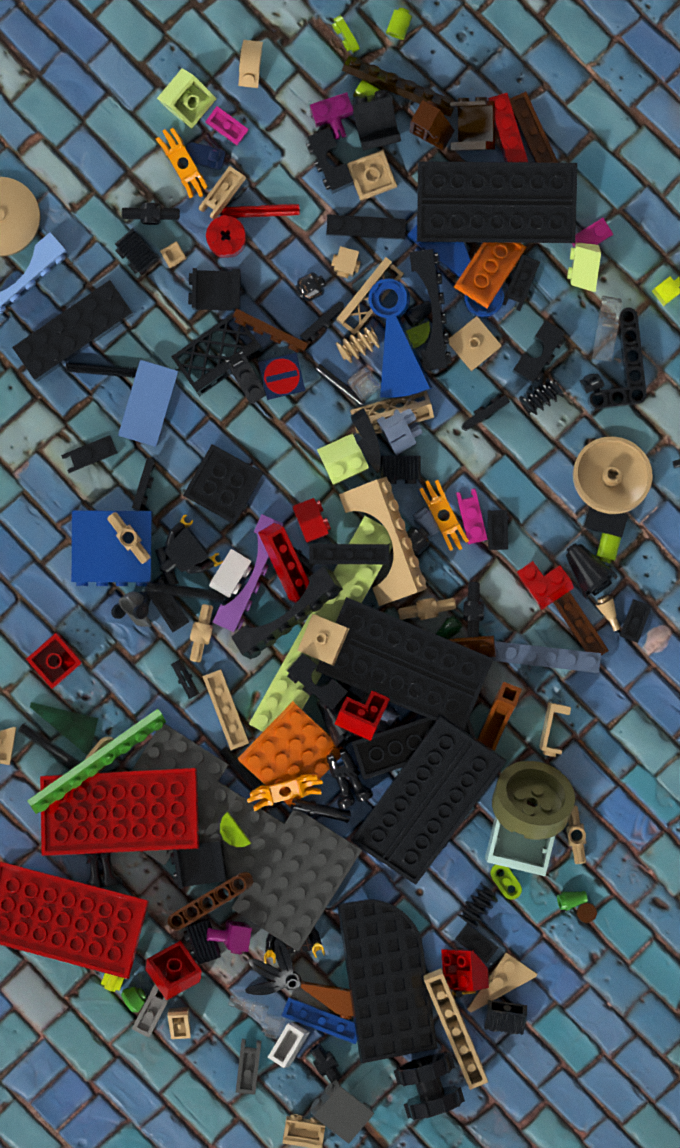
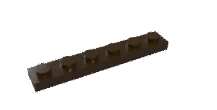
(397, 85)

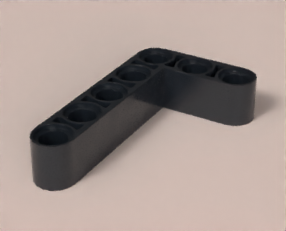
(628, 366)

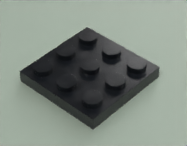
(223, 484)

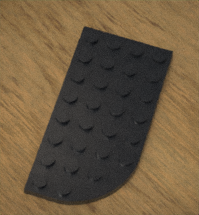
(386, 980)

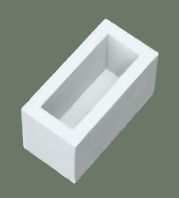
(230, 573)
(288, 1044)

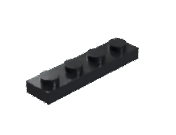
(366, 227)
(349, 554)

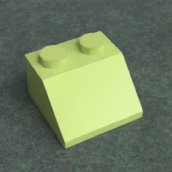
(186, 98)
(584, 266)
(343, 459)

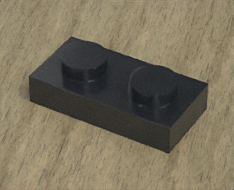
(497, 529)
(635, 620)
(476, 942)

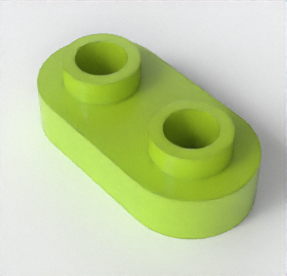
(349, 40)
(505, 881)

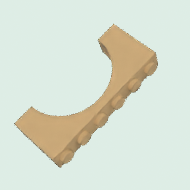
(405, 575)

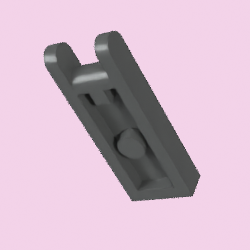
(248, 1068)

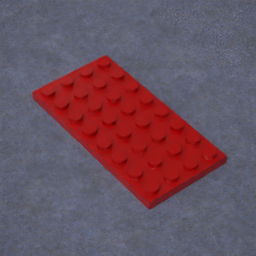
(123, 813)
(69, 920)

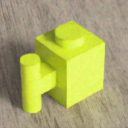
(667, 290)
(112, 982)

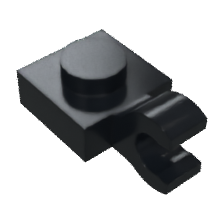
(592, 383)

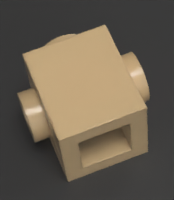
(346, 262)

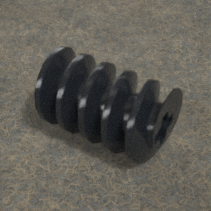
(541, 396)
(478, 905)

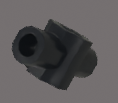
(325, 1063)

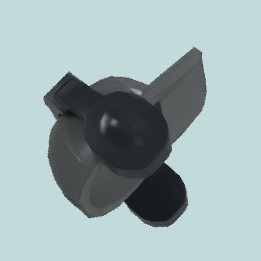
(136, 606)

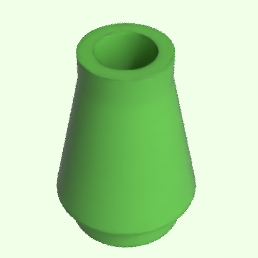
(569, 900)

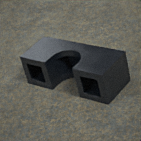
(335, 176)
(531, 368)
(301, 671)

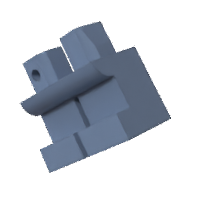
(397, 432)

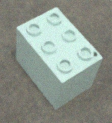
(518, 852)

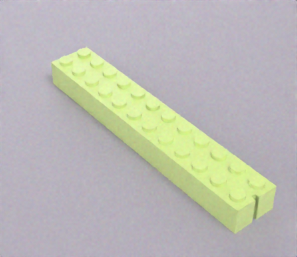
(356, 582)

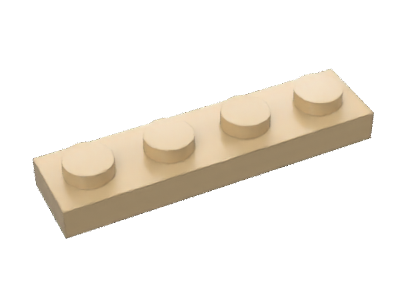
(225, 709)

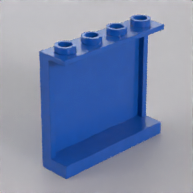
(99, 553)

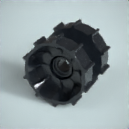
(432, 1096)

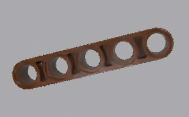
(217, 896)

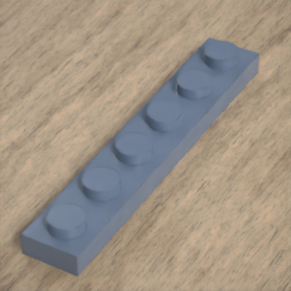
(547, 657)

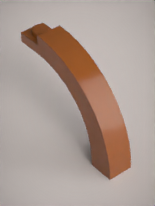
(499, 715)

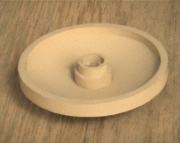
(18, 217)
(612, 475)

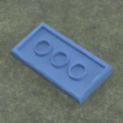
(148, 403)

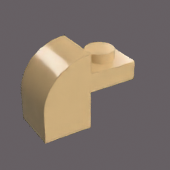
(250, 63)

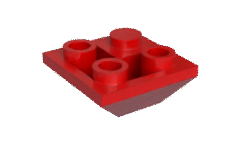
(464, 970)

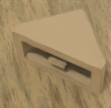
(179, 1023)

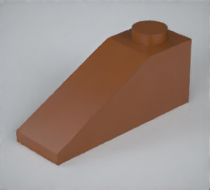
(335, 998)

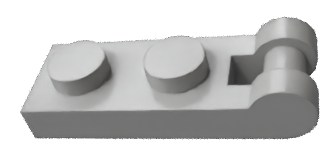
(150, 1013)

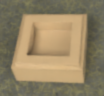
(173, 254)

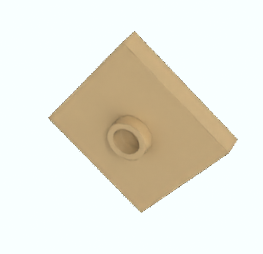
(372, 175)
(474, 343)
(323, 639)

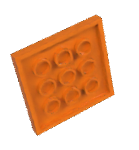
(290, 749)

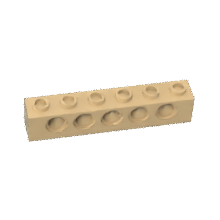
(455, 1028)

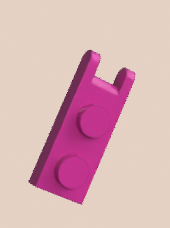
(472, 518)

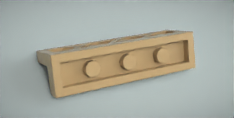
(363, 292)
(421, 410)

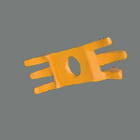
(174, 154)
(441, 503)
(271, 795)

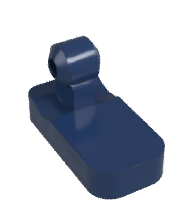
(206, 155)

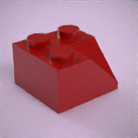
(54, 660)
(173, 970)

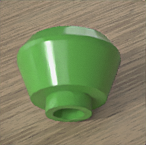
(134, 998)

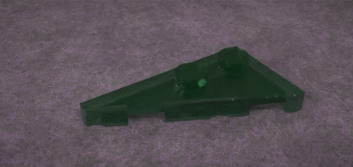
(74, 726)

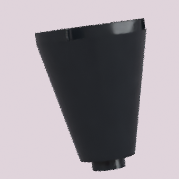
(589, 571)
(337, 734)

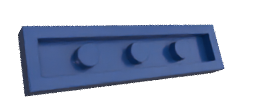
(320, 1020)

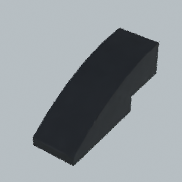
(367, 438)

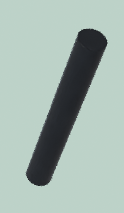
(339, 384)

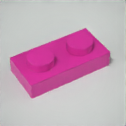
(227, 126)
(594, 233)

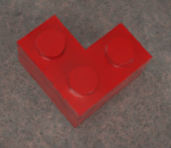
(311, 520)
(545, 588)
(362, 718)

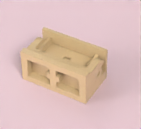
(303, 1131)

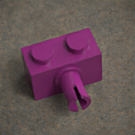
(331, 112)
(234, 937)

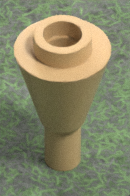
(607, 608)

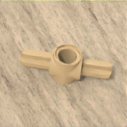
(121, 529)
(426, 608)
(201, 633)
(577, 845)

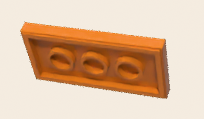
(489, 270)

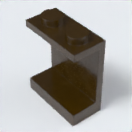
(475, 124)

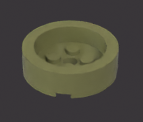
(537, 784)

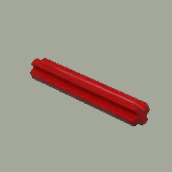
(262, 210)

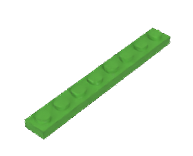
(96, 761)

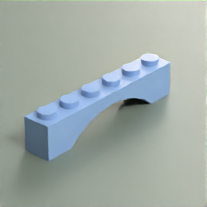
(45, 255)

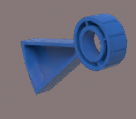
(456, 259)
(401, 367)

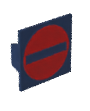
(281, 376)

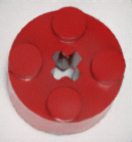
(225, 225)

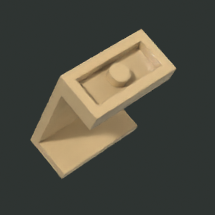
(551, 708)

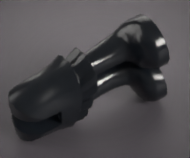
(349, 770)
(95, 878)

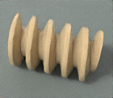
(358, 344)

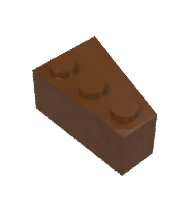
(431, 125)

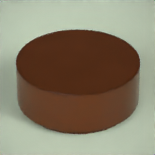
(586, 912)

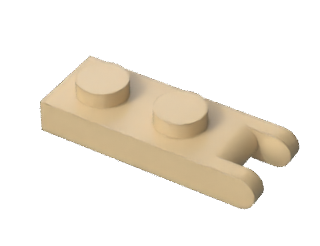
(222, 192)

